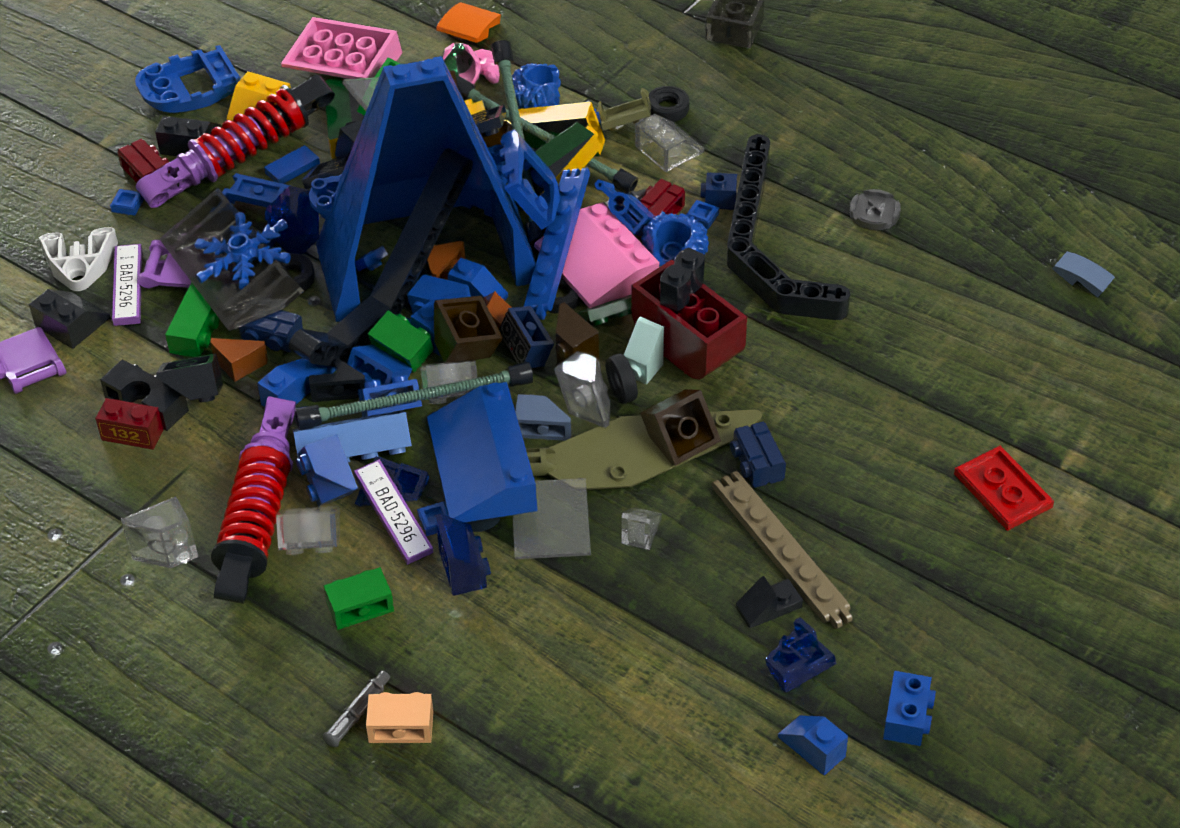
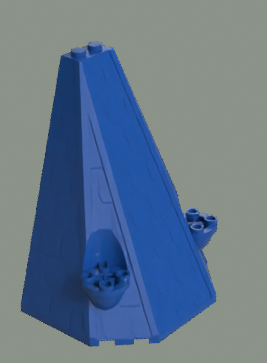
(402, 135)

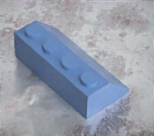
(362, 435)

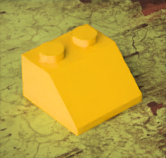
(251, 90)

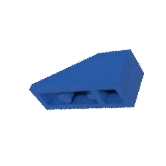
(290, 380)

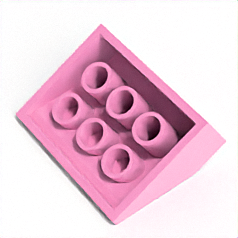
(342, 49)
(604, 257)

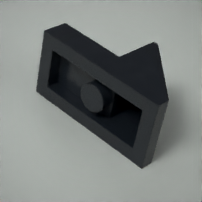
(338, 385)
(768, 602)

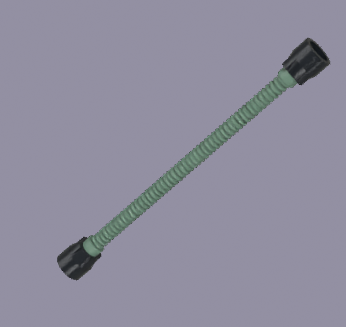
(503, 58)
(620, 179)
(312, 416)

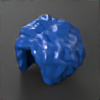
(536, 85)
(672, 233)

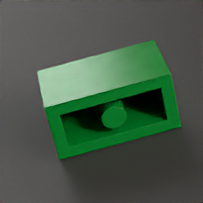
(401, 340)
(358, 598)

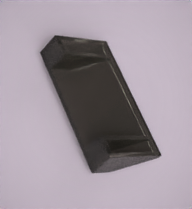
(266, 293)

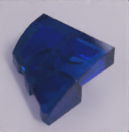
(406, 478)
(799, 657)

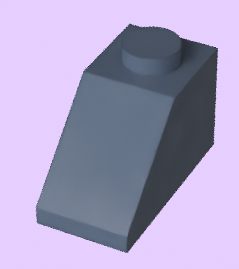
(542, 418)

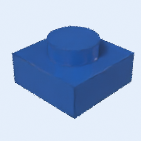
(371, 259)

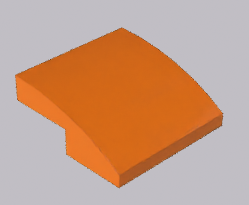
(468, 22)

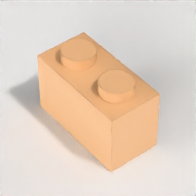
(399, 718)

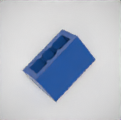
(377, 364)

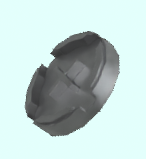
(875, 210)

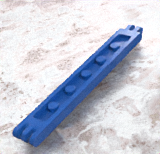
(557, 242)

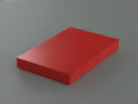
(1004, 488)

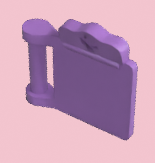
(171, 273)
(25, 354)

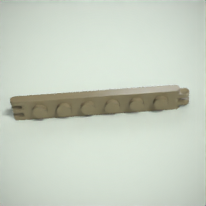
(783, 550)

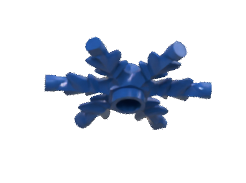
(242, 250)

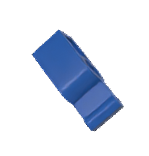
(634, 214)

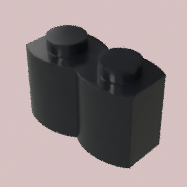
(682, 279)

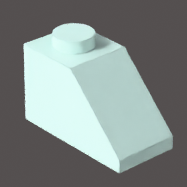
(645, 349)

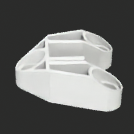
(91, 265)

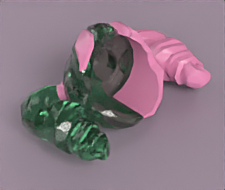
(470, 63)

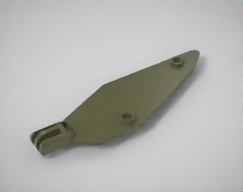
(622, 452)

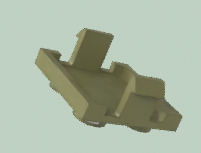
(632, 111)

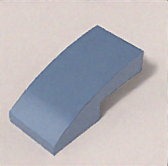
(1080, 269)

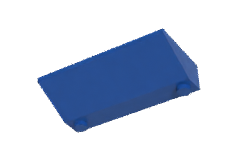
(482, 456)

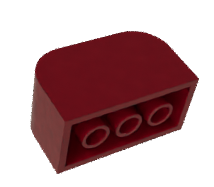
(697, 336)

